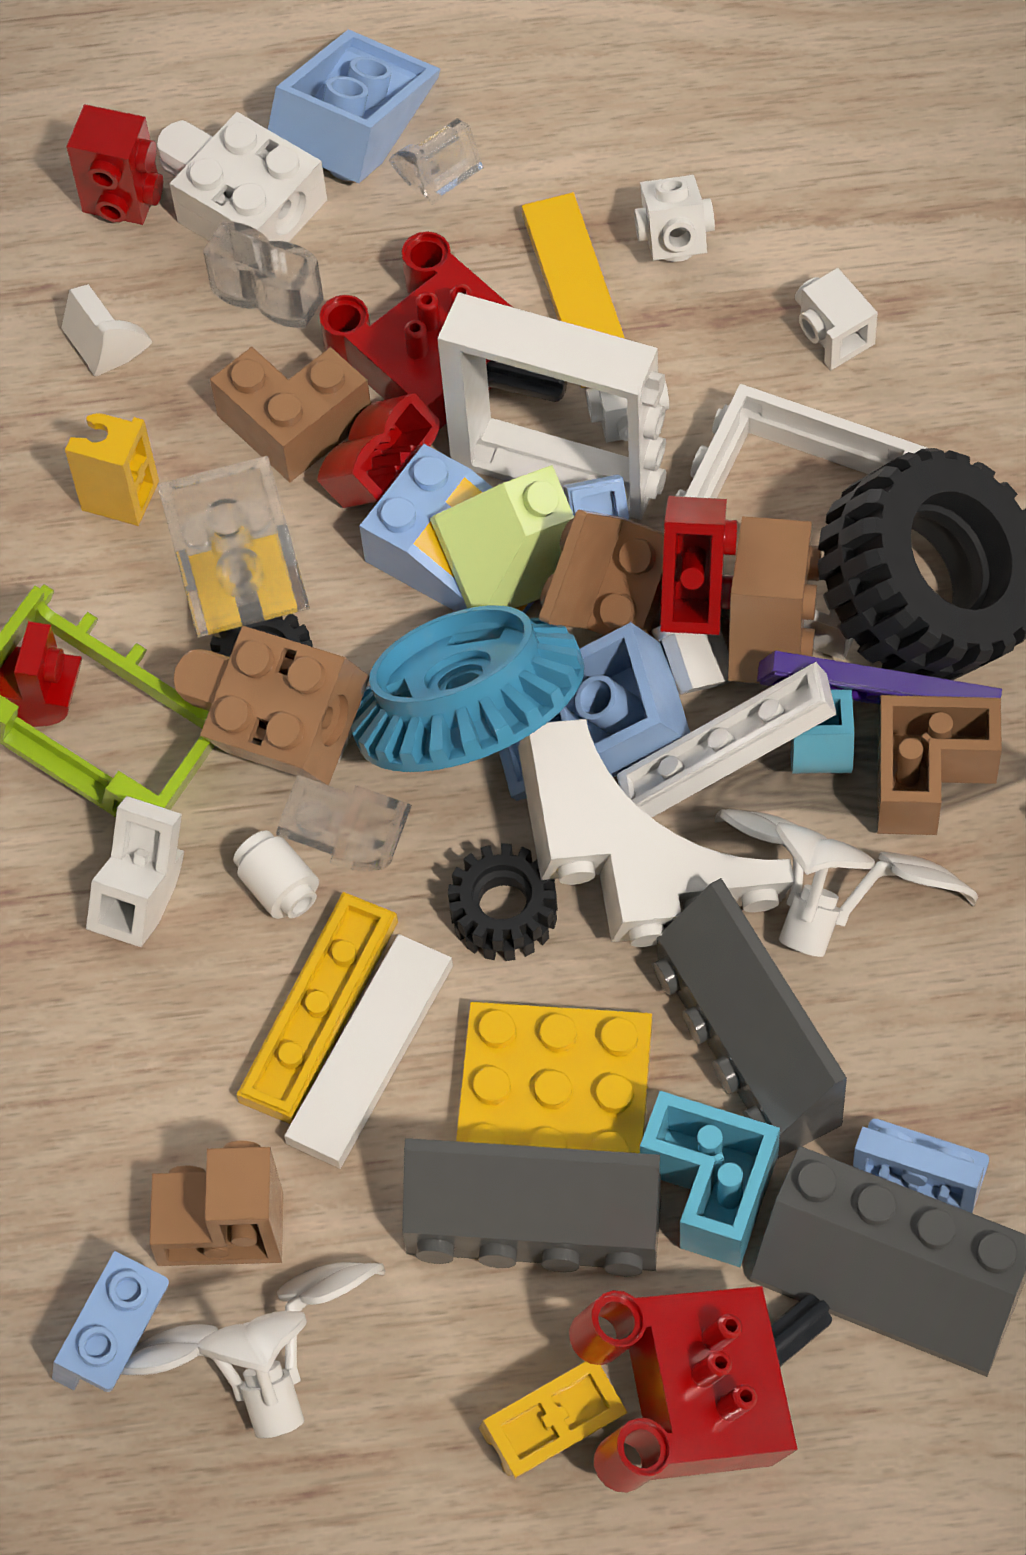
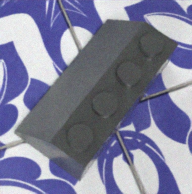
(750, 1020)
(531, 1206)
(893, 1260)

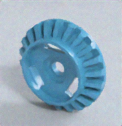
(472, 687)

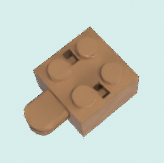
(278, 695)

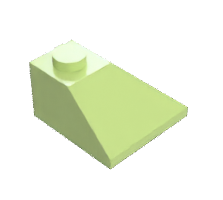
(505, 539)

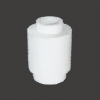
(276, 875)

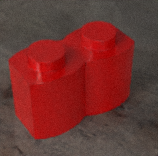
(377, 449)

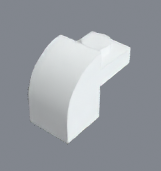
(140, 874)

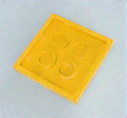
(555, 1077)

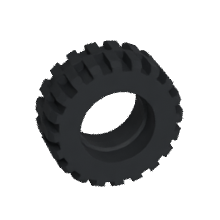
(880, 587)

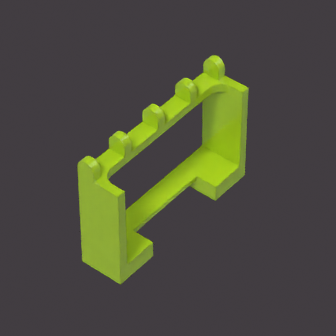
(60, 761)

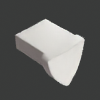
(99, 337)
(695, 659)

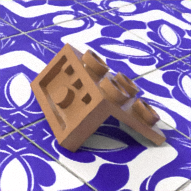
(605, 575)

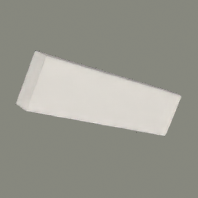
(730, 741)
(368, 1051)

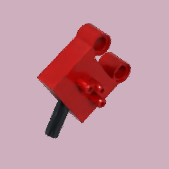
(401, 347)
(701, 1378)

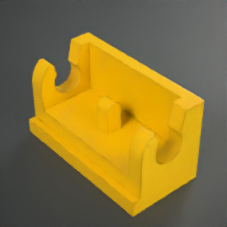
(117, 473)
(552, 1418)

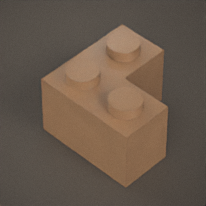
(291, 418)
(771, 593)
(930, 744)
(219, 1213)

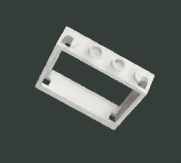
(560, 350)
(803, 430)

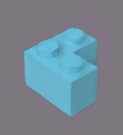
(724, 1165)

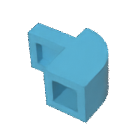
(829, 744)

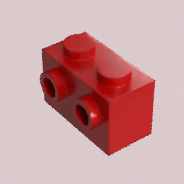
(114, 165)
(693, 564)

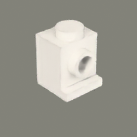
(836, 317)

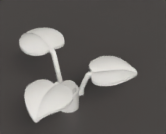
(814, 909)
(255, 1345)

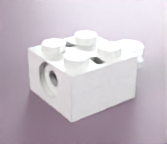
(240, 178)

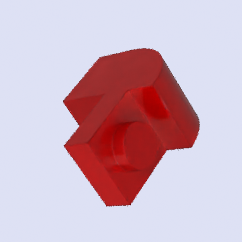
(40, 677)

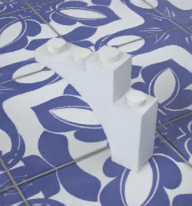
(593, 828)

